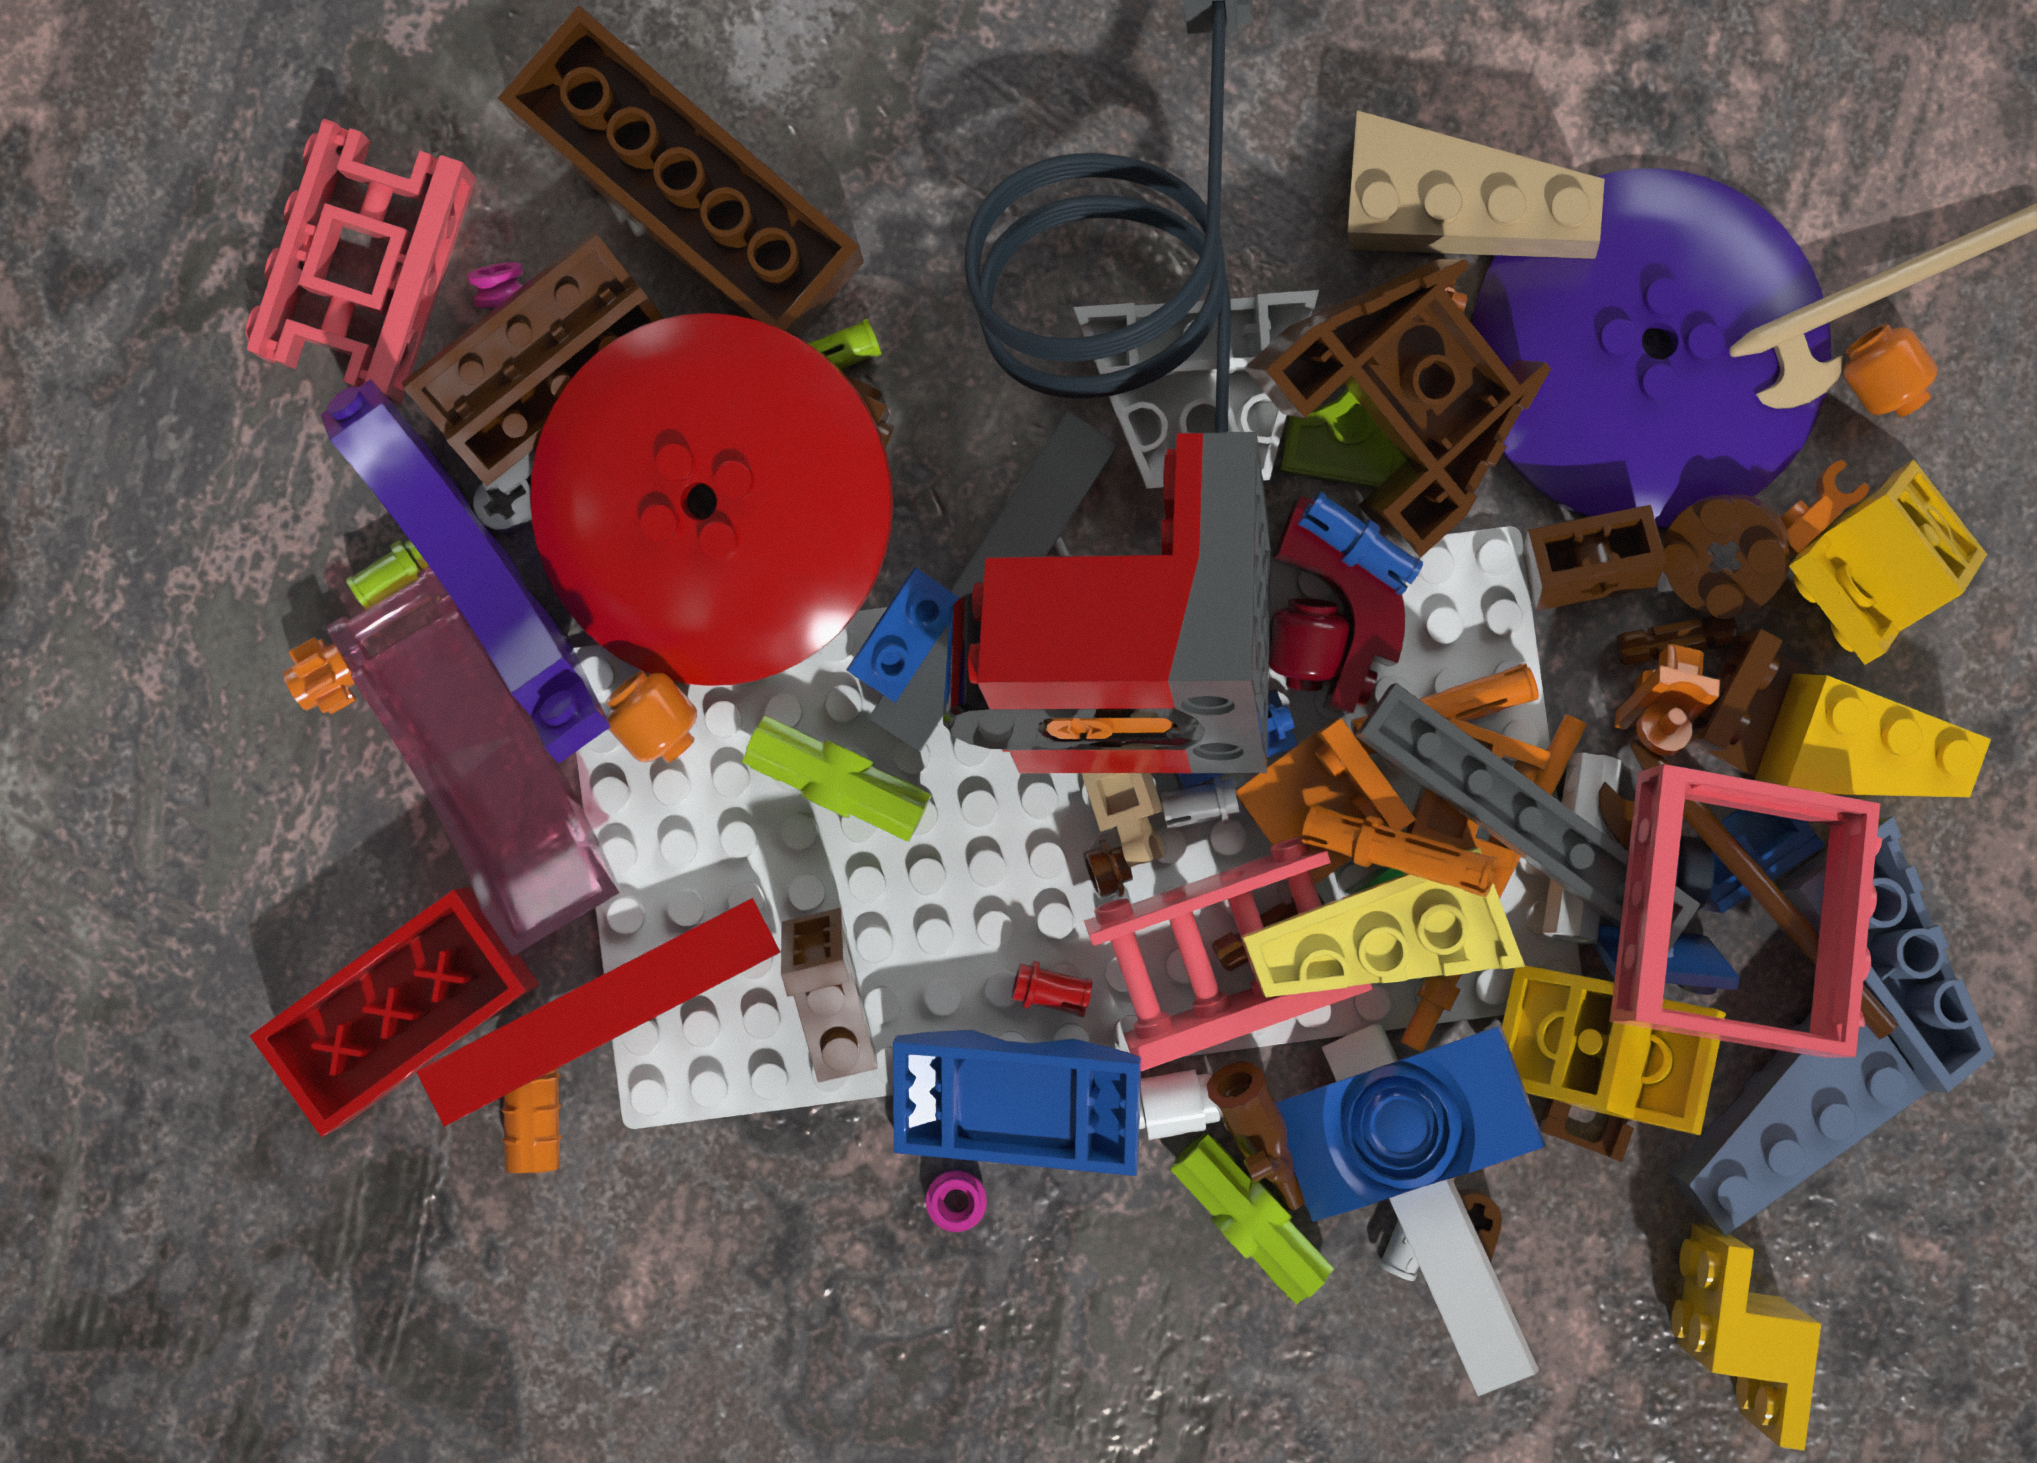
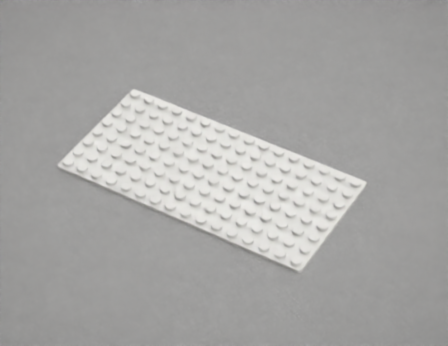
(991, 865)

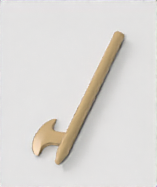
(1805, 378)

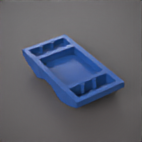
(1017, 1101)
(1409, 1124)

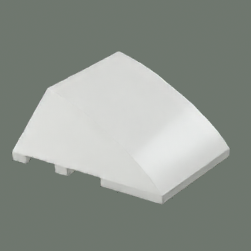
(1187, 395)

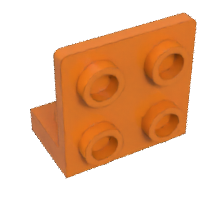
(1323, 771)

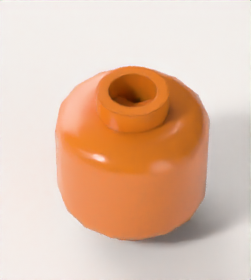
(1890, 371)
(651, 717)

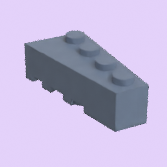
(1908, 967)
(1791, 1125)

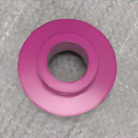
(951, 1219)

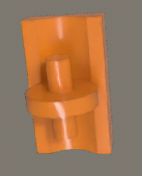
(1668, 700)

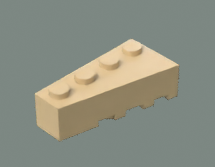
(1465, 198)

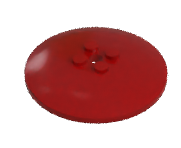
(794, 486)

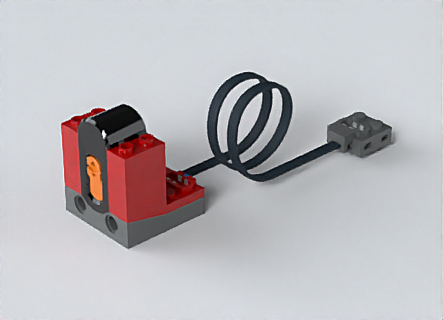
(1133, 653)

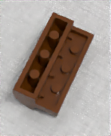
(511, 366)

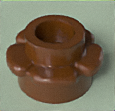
(1107, 869)

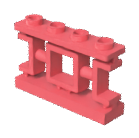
(408, 273)

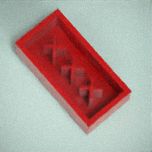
(393, 1011)

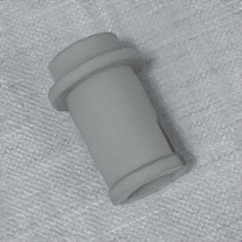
(1200, 804)

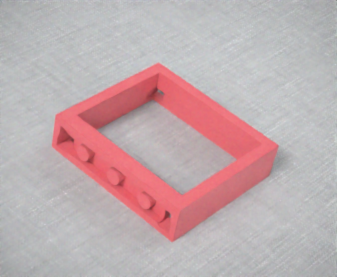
(1845, 914)

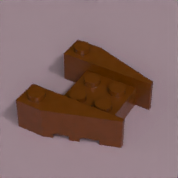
(1421, 380)

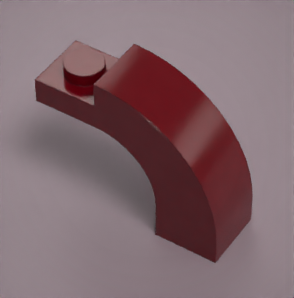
(1367, 602)

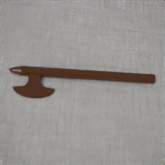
(1619, 816)

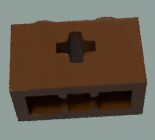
(1593, 557)

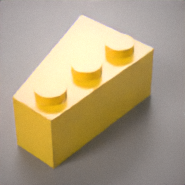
(1863, 744)

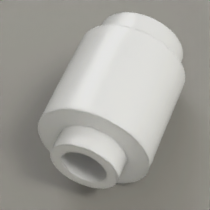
(1176, 1104)

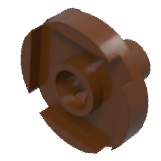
(1761, 554)

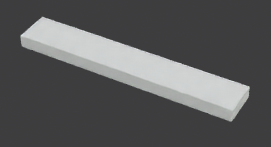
(1448, 1249)

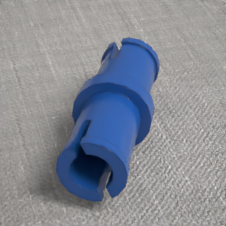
(1360, 543)

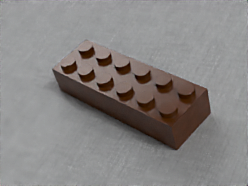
(680, 176)

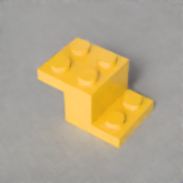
(1888, 562)
(1577, 1056)
(1747, 1335)

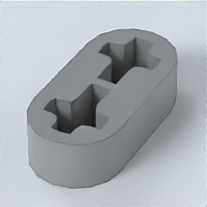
(509, 483)

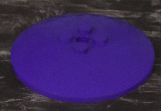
(1640, 429)

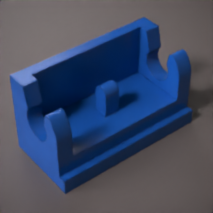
(1771, 841)

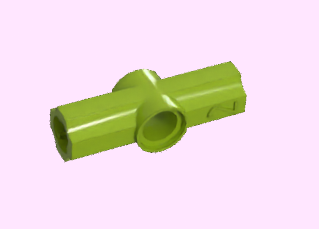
(836, 778)
(1251, 1218)

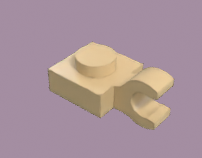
(1125, 803)

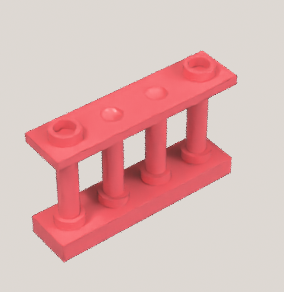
(1214, 1013)

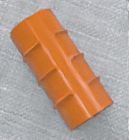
(533, 1126)

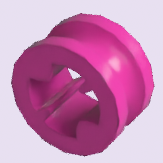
(495, 283)

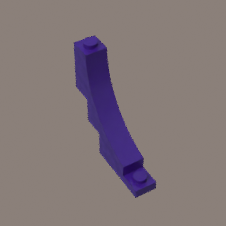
(471, 566)

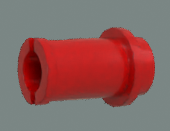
(1051, 989)

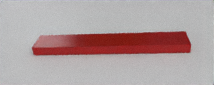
(597, 1012)

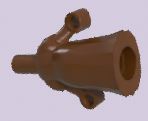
(1257, 1127)

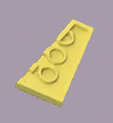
(1382, 937)

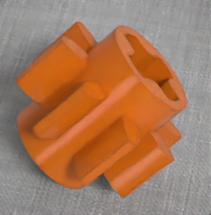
(319, 677)

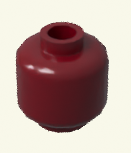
(1308, 642)

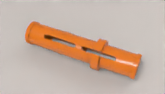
(1477, 697)
(1415, 855)

